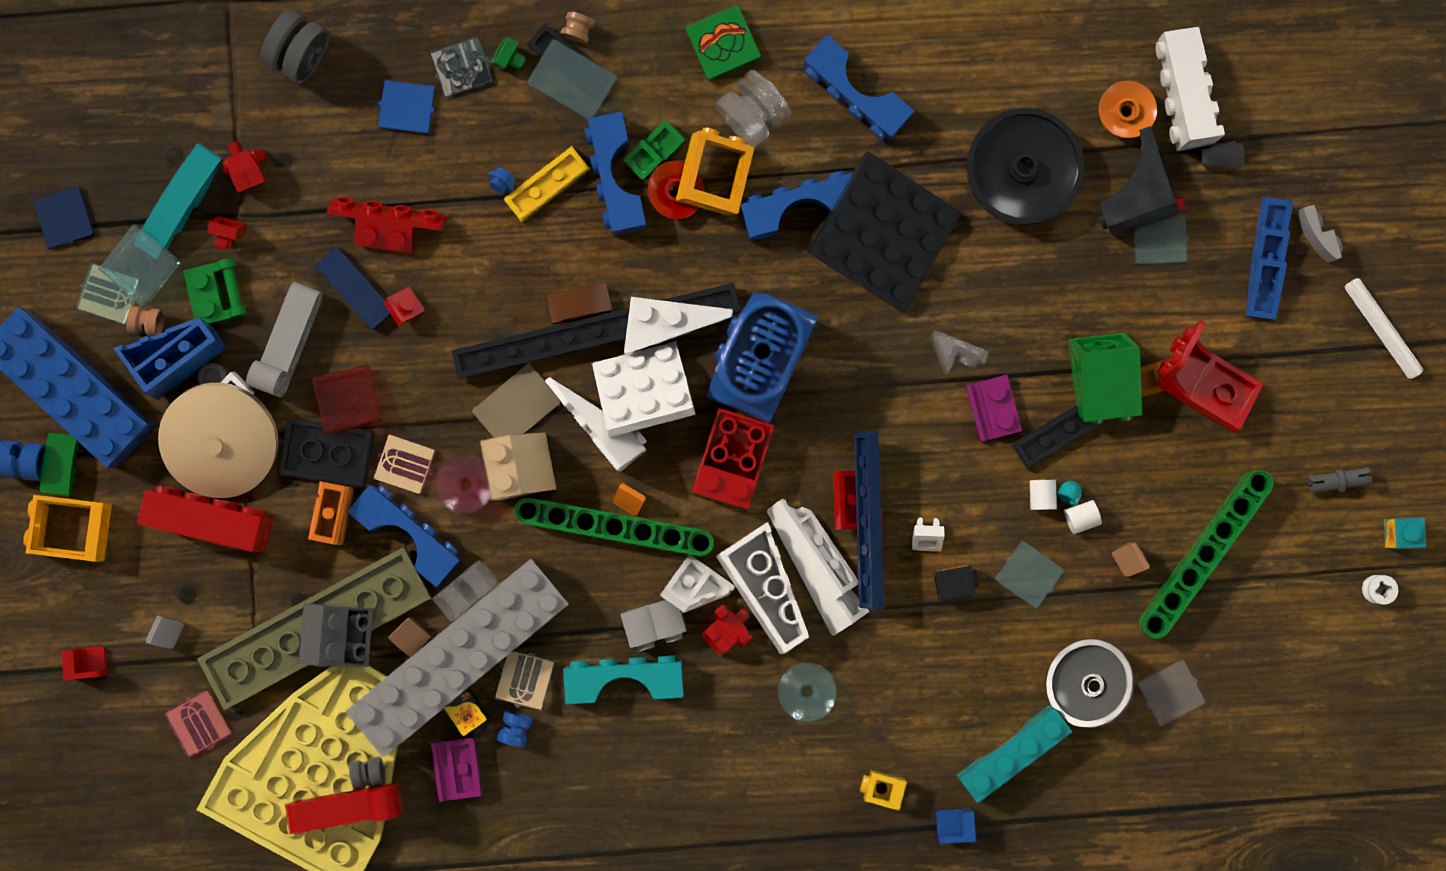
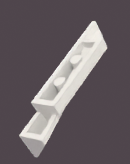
(819, 565)

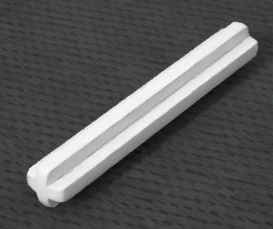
(1384, 328)

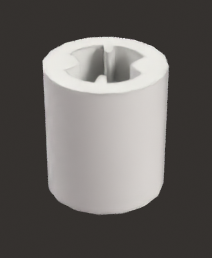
(1043, 495)
(1083, 517)

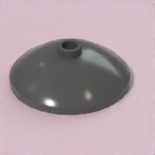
(1075, 673)

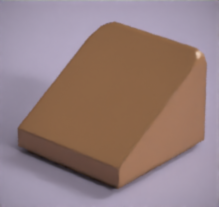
(1130, 559)
(410, 636)

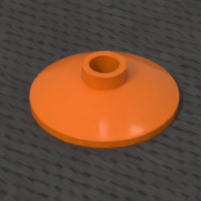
(1135, 98)

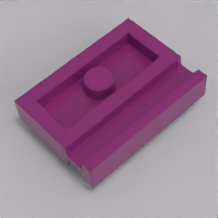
(993, 408)
(456, 769)

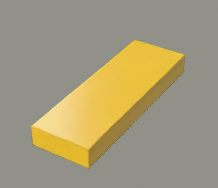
(546, 184)

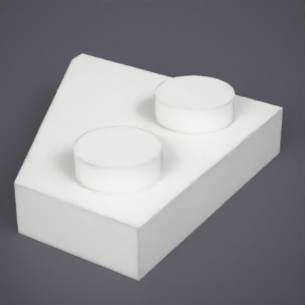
(695, 586)

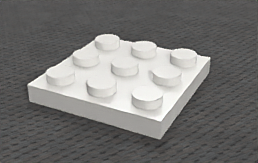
(643, 389)

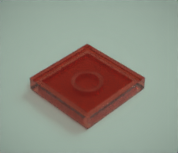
(347, 399)

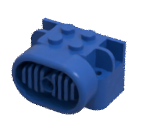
(756, 384)

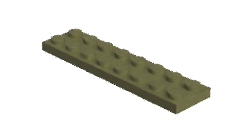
(273, 647)

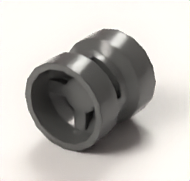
(367, 773)

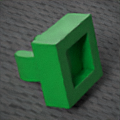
(506, 55)

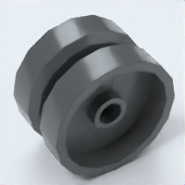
(294, 46)

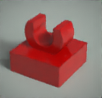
(226, 231)

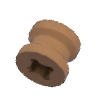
(577, 27)

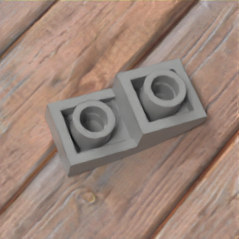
(1324, 243)

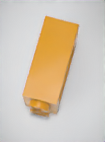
(691, 196)
(96, 534)

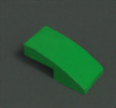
(655, 149)
(58, 465)

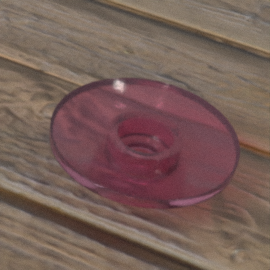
(450, 479)

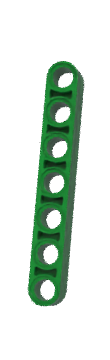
(601, 519)
(1218, 548)

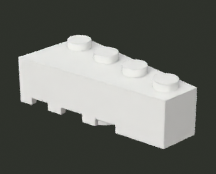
(1188, 90)
(762, 581)

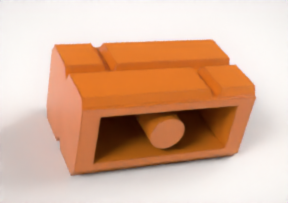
(331, 513)

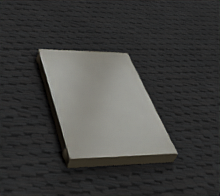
(517, 404)

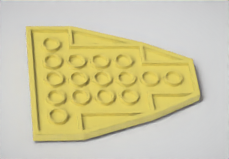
(298, 756)

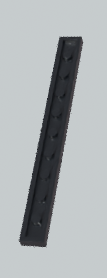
(570, 336)

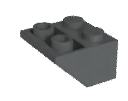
(335, 635)

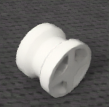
(1373, 589)

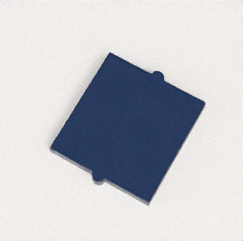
(64, 217)

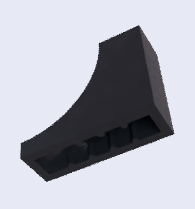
(1145, 196)

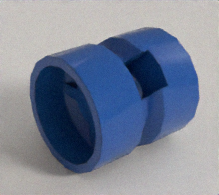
(21, 460)

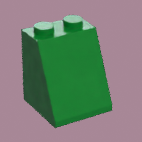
(1106, 377)

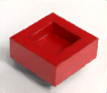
(404, 306)

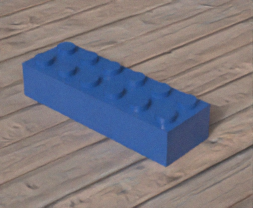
(70, 389)

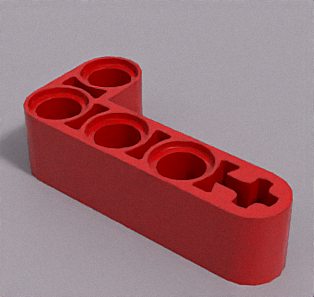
(344, 808)

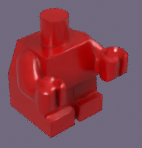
(244, 166)
(726, 630)

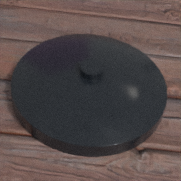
(1025, 166)

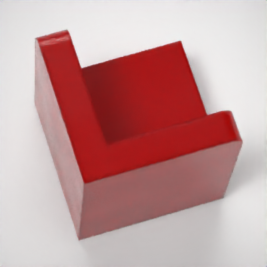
(84, 663)

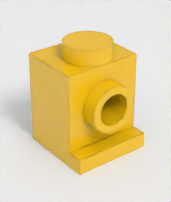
(893, 794)

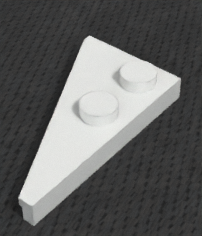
(658, 320)

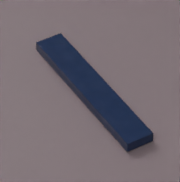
(868, 520)

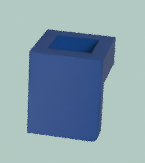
(955, 825)

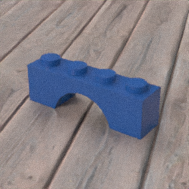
(883, 113)
(609, 138)
(764, 214)
(434, 559)

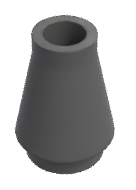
(1224, 156)

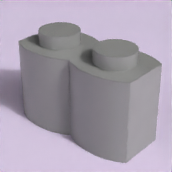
(653, 623)

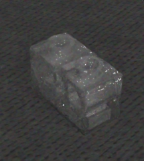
(466, 590)

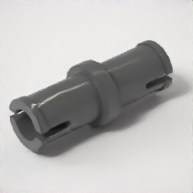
(1339, 480)

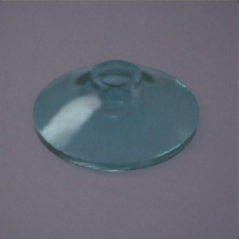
(812, 706)

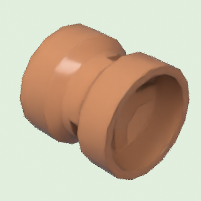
(144, 321)

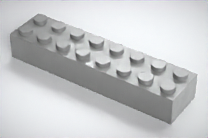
(456, 658)

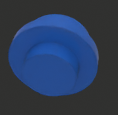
(501, 180)

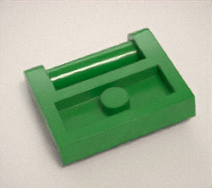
(206, 294)

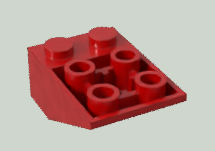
(733, 459)

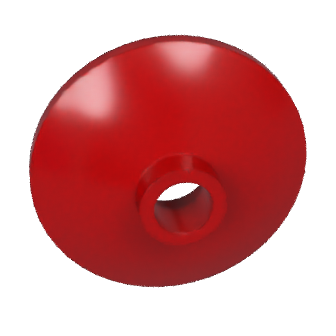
(658, 190)

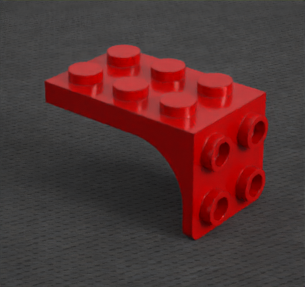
(1207, 381)

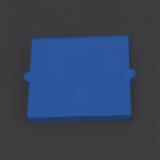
(406, 107)

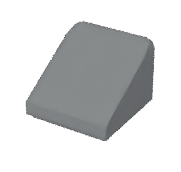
(165, 631)

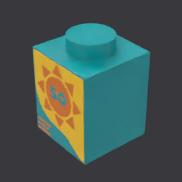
(1404, 533)

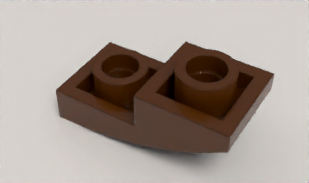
(578, 303)

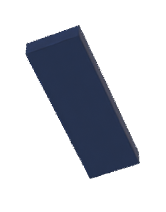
(354, 287)

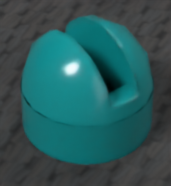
(1069, 492)

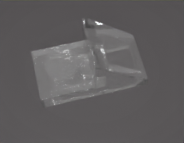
(948, 347)

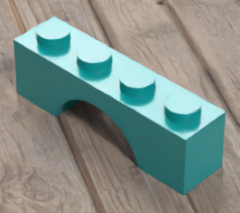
(661, 678)
(1023, 748)

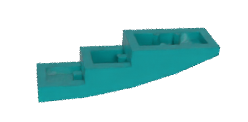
(182, 195)

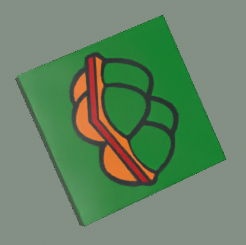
(723, 43)

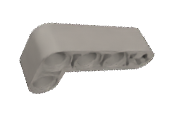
(286, 341)

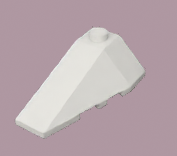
(618, 449)

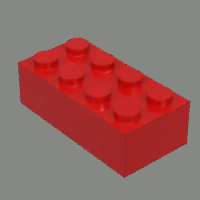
(200, 519)

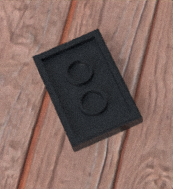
(326, 458)

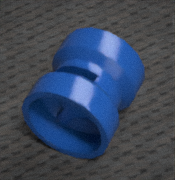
(514, 729)

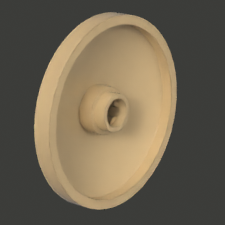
(218, 440)

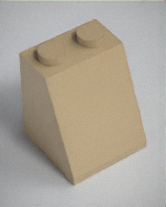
(518, 465)

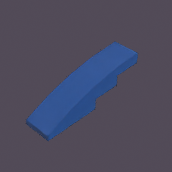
(1268, 258)

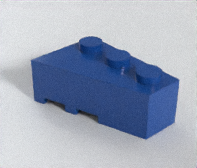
(172, 356)

